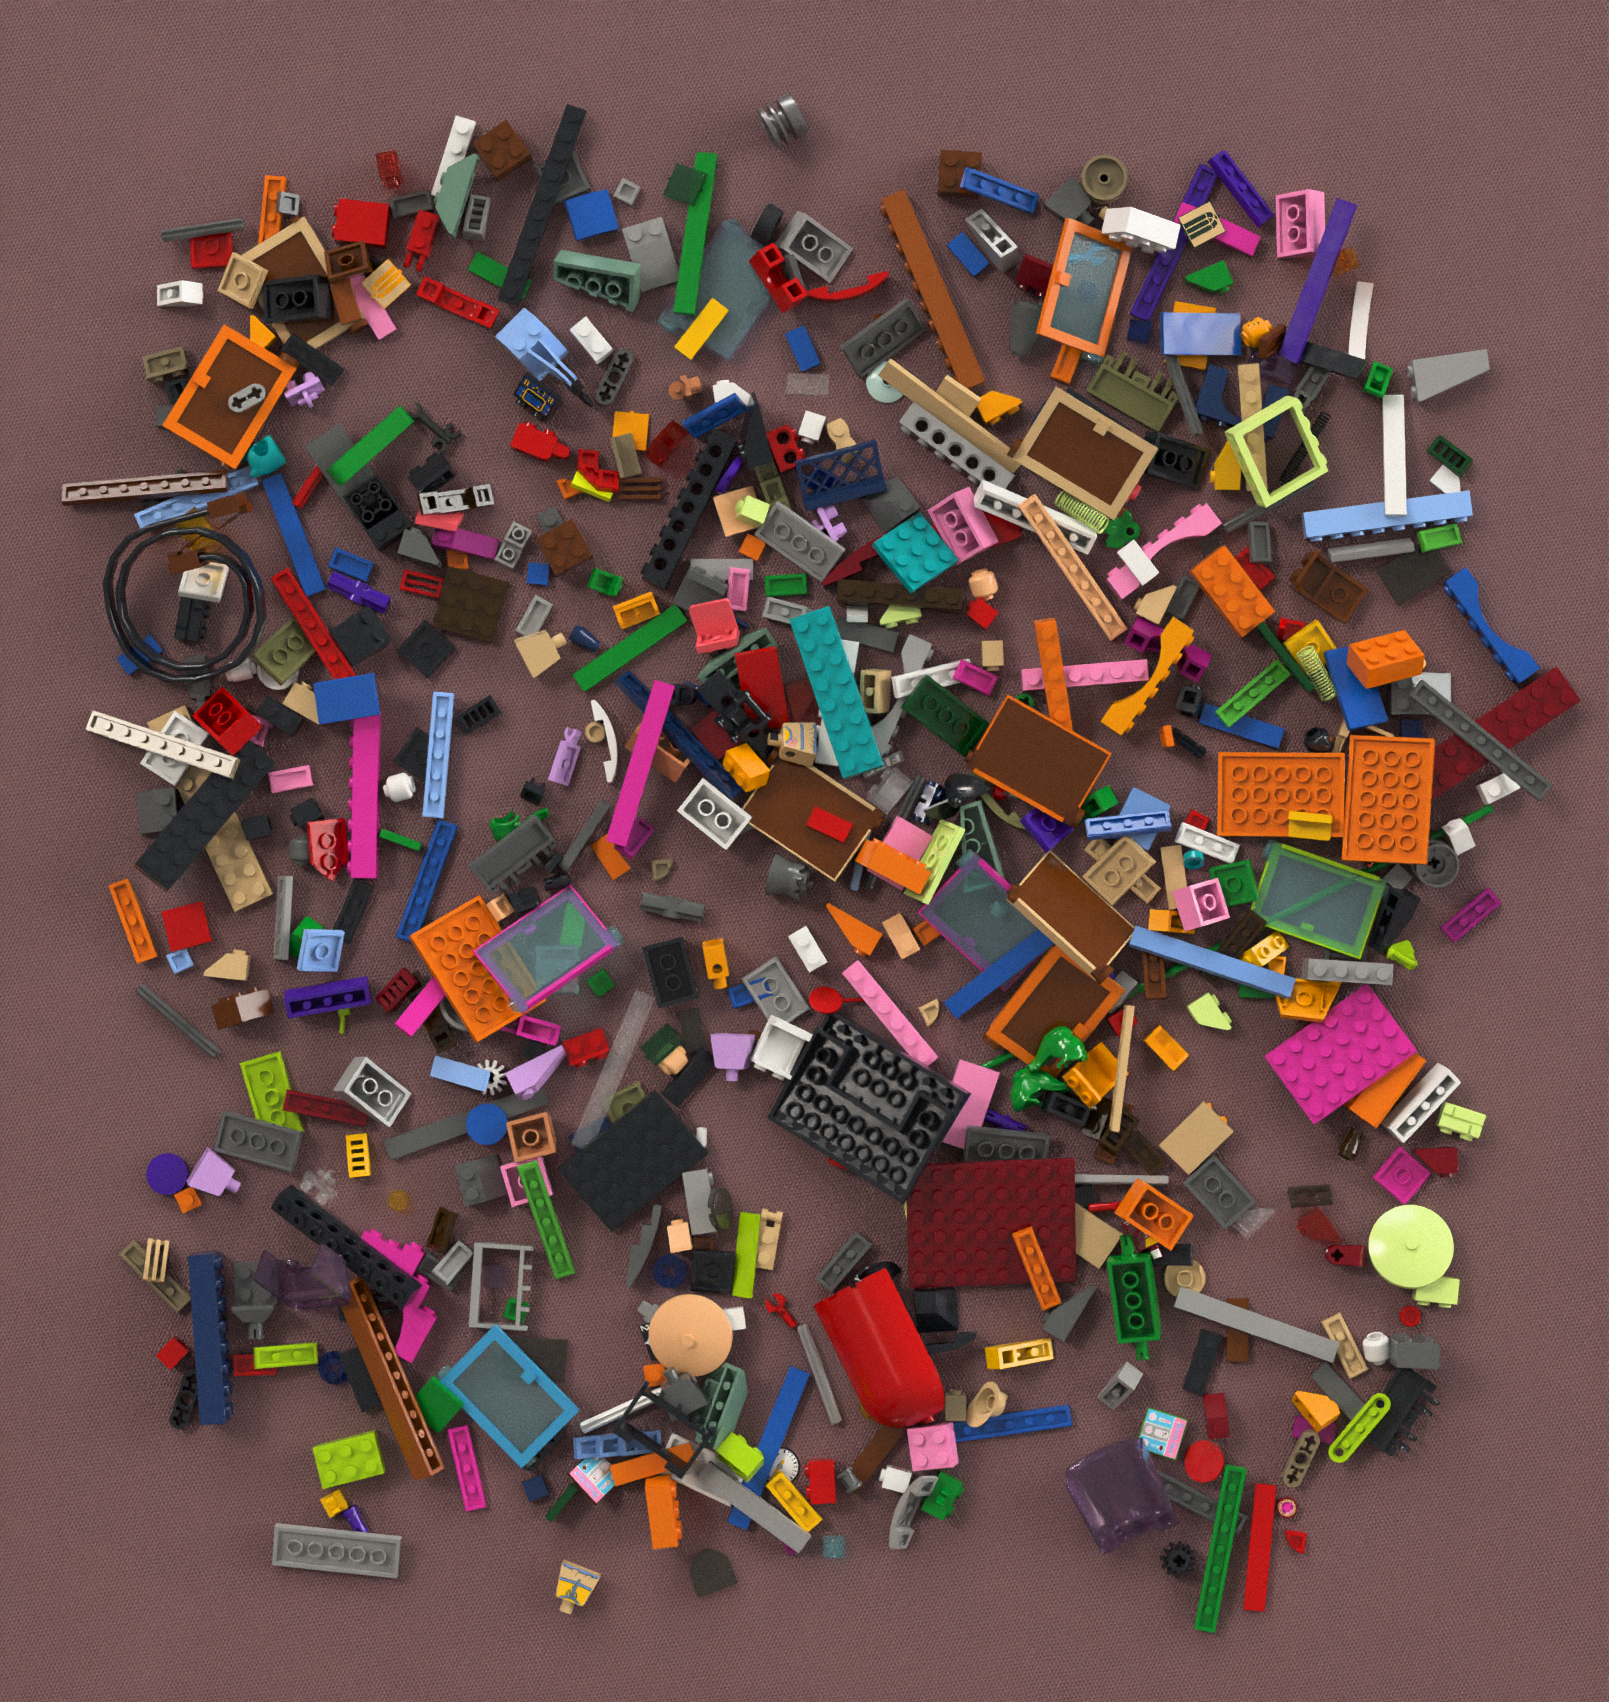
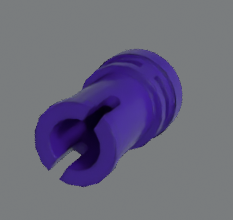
(353, 1516)

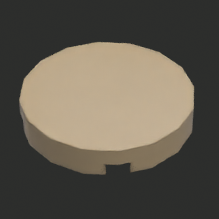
(1178, 1276)

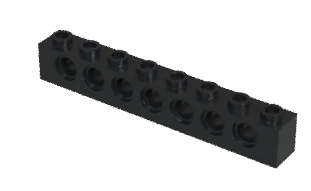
(726, 444)
(357, 1253)

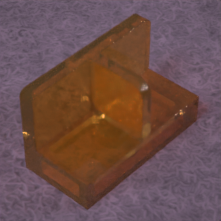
(1346, 261)

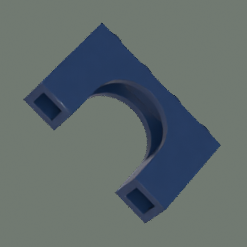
(1211, 407)

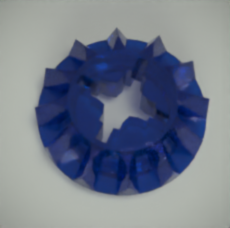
(659, 1270)
(324, 1367)

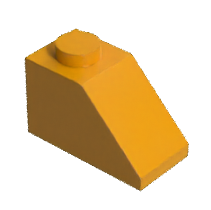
(1166, 921)
(1316, 1409)

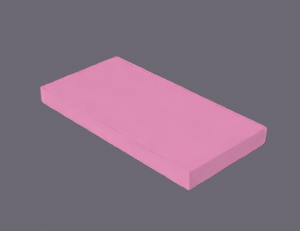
(981, 1085)

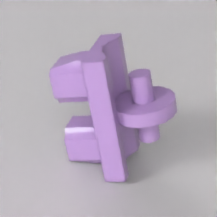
(305, 392)
(826, 514)

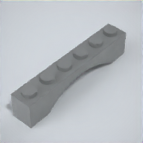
(913, 657)

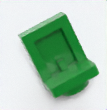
(605, 582)

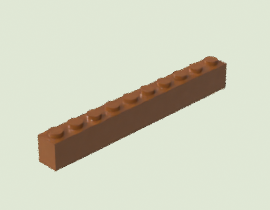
(931, 290)
(391, 1382)

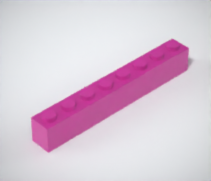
(365, 797)

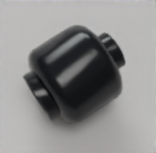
(1318, 740)

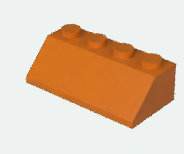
(1379, 1098)

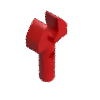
(1098, 1207)
(781, 1310)

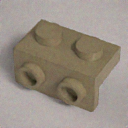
(165, 364)

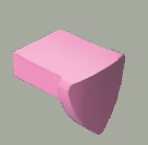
(260, 737)

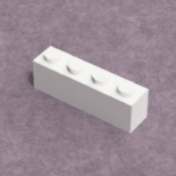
(1420, 1102)

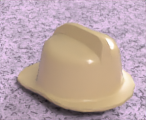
(986, 1404)

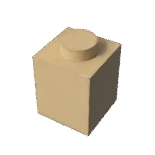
(992, 655)

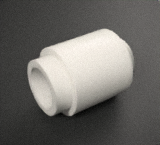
(242, 672)

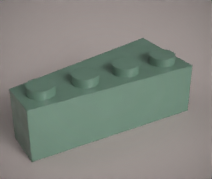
(600, 276)
(979, 835)

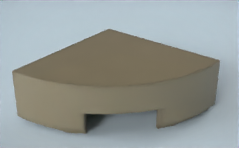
(660, 868)

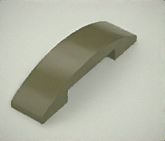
(1013, 819)

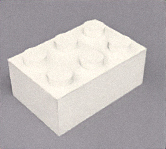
(1140, 229)

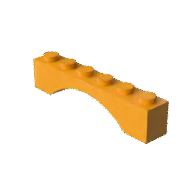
(1122, 712)

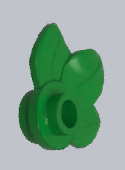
(1117, 530)

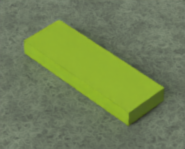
(285, 1355)

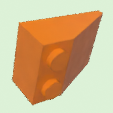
(1154, 1214)

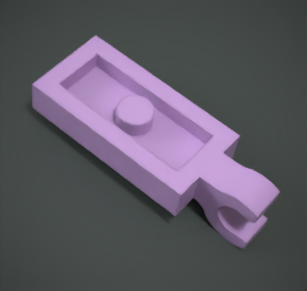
(566, 757)

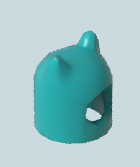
(264, 457)

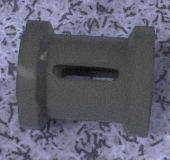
(849, 1479)

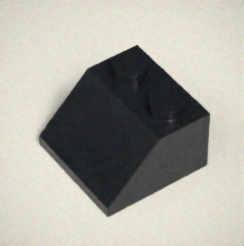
(360, 636)

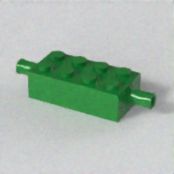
(1134, 1297)

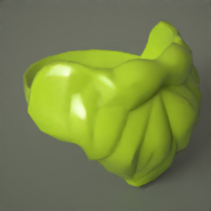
(1403, 954)

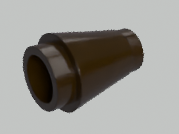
(1350, 1146)

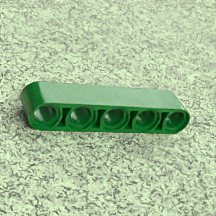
(370, 445)

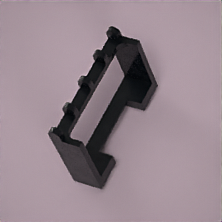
(674, 1463)

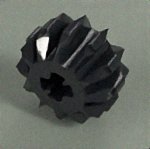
(1177, 1568)

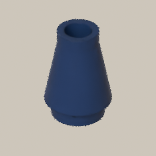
(583, 638)

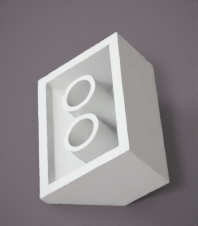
(714, 814)

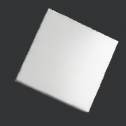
(857, 613)

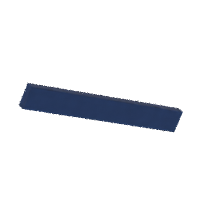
(682, 739)

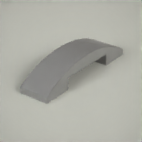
(900, 1526)

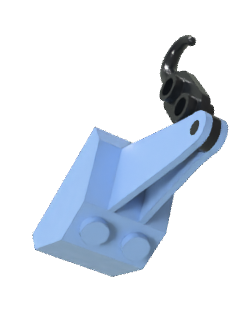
(539, 351)

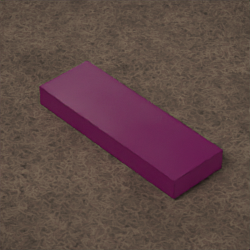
(1470, 915)

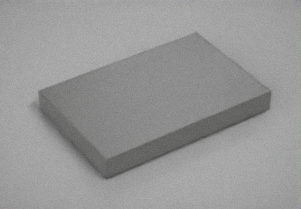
(786, 999)

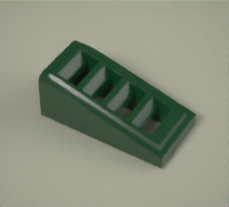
(1454, 450)

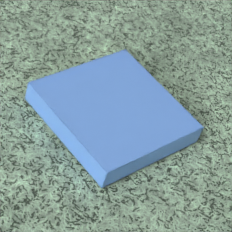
(320, 950)

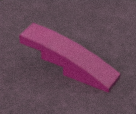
(1234, 237)

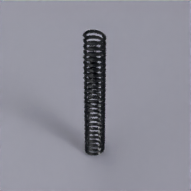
(1302, 445)

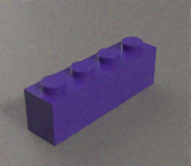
(327, 997)

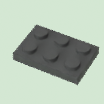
(1219, 1192)

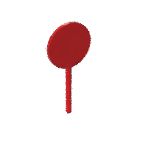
(828, 1000)

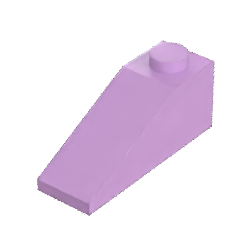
(533, 1074)

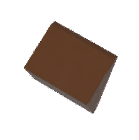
(347, 262)

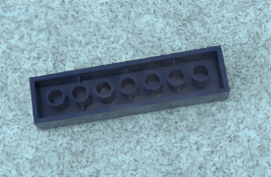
(210, 1337)

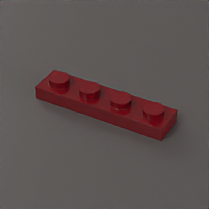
(323, 1108)

